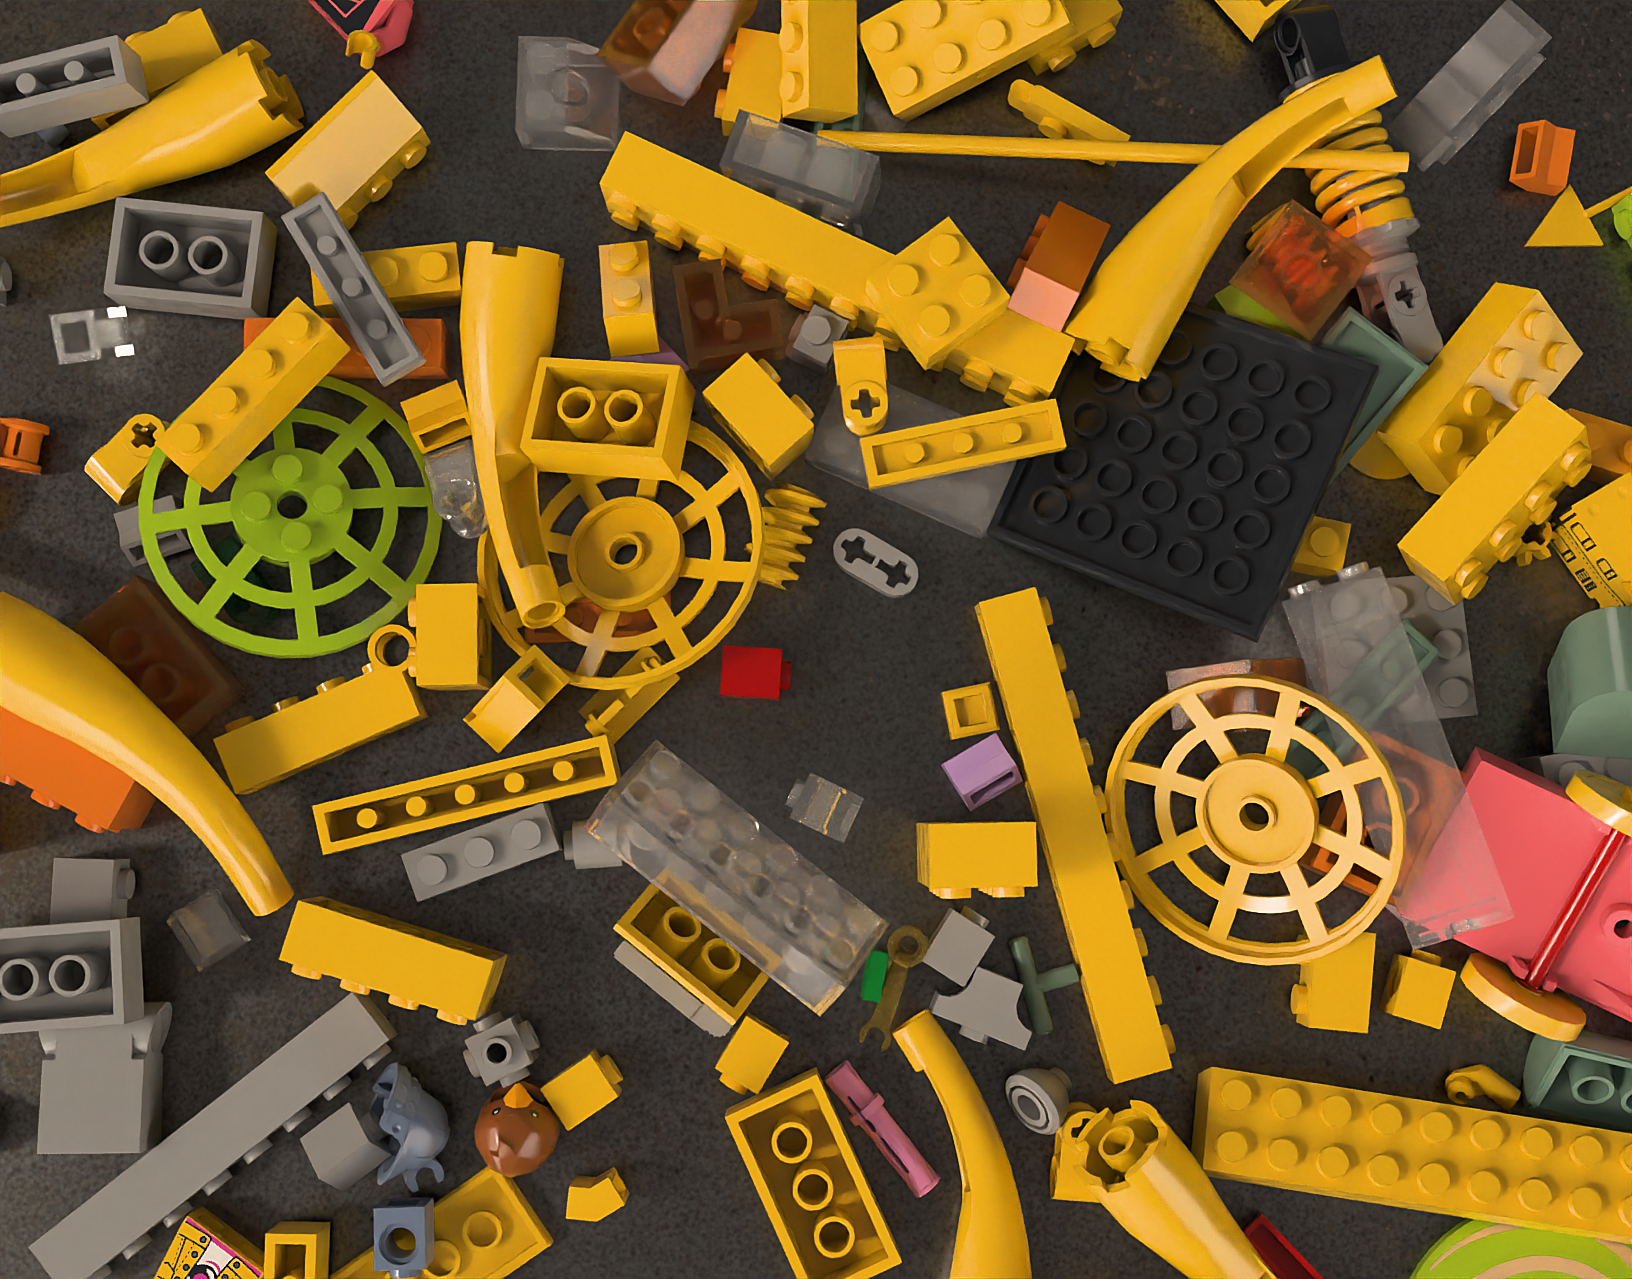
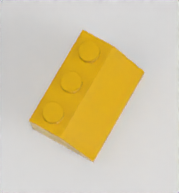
(352, 151)
(691, 953)

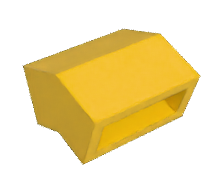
(438, 416)
(596, 1196)

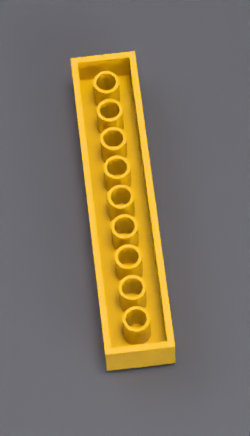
(809, 263)
(1414, 1154)

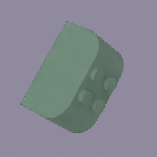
(1593, 685)

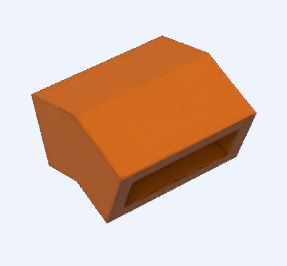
(1542, 157)

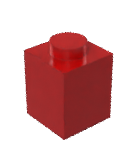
(754, 673)

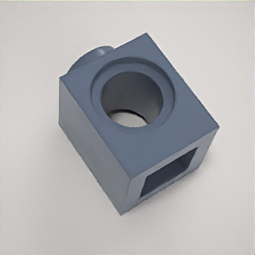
(409, 1213)

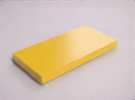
(478, 1233)

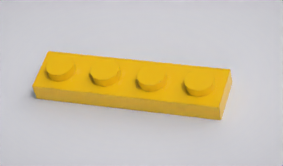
(962, 444)

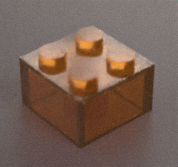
(1302, 271)

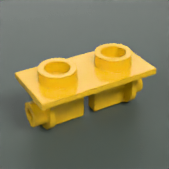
(619, 709)

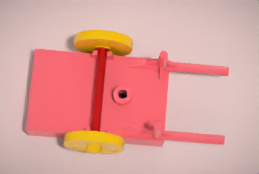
(1568, 884)

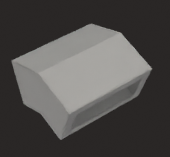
(130, 538)

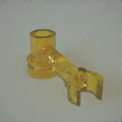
(899, 972)

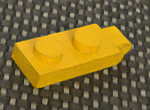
(1061, 118)

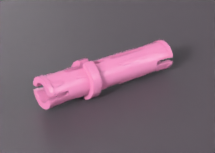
(868, 1112)

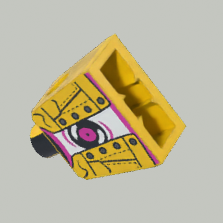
(210, 1250)

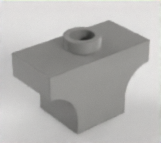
(985, 1008)

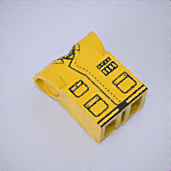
(1598, 542)

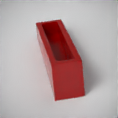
(1277, 1251)

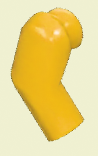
(1479, 1081)

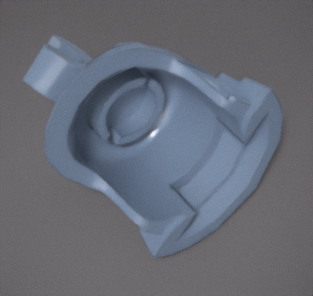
(415, 1126)

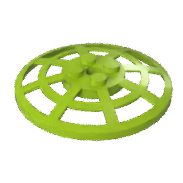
(300, 540)

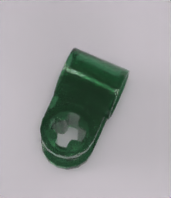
(237, 606)

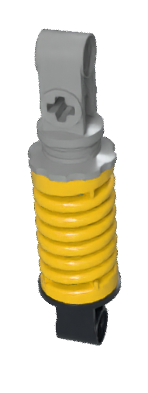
(1355, 201)

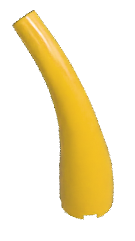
(184, 131)
(1156, 267)
(504, 330)
(82, 696)
(1163, 1195)
(991, 1222)

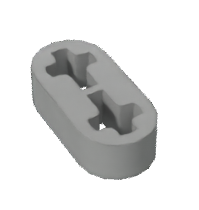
(882, 553)

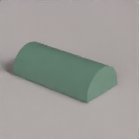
(1581, 1079)

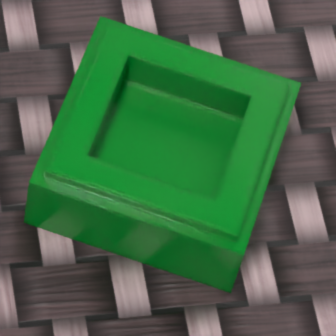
(874, 975)

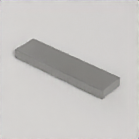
(353, 289)

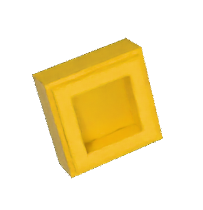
(970, 711)

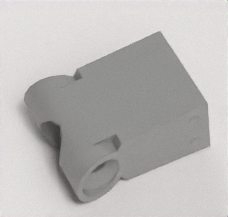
(103, 1086)

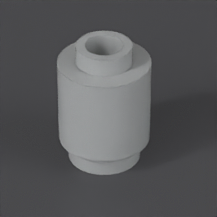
(586, 849)

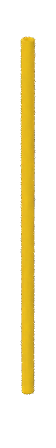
(1100, 150)

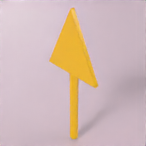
(1569, 223)

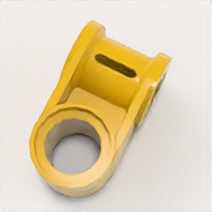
(862, 377)
(122, 461)
(1063, 1180)

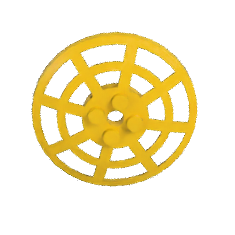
(648, 576)
(1249, 845)

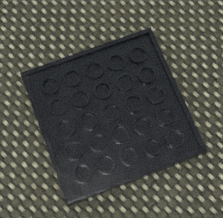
(1195, 475)

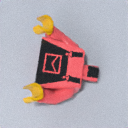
(368, 25)

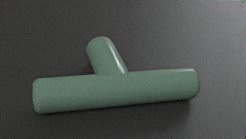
(1037, 983)

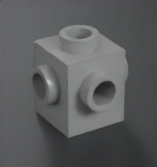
(514, 1035)

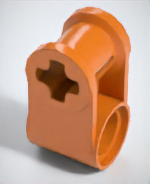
(21, 444)

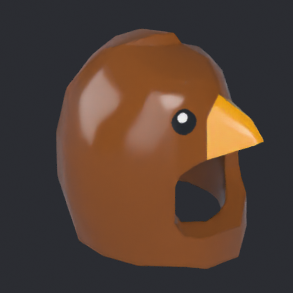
(516, 1131)

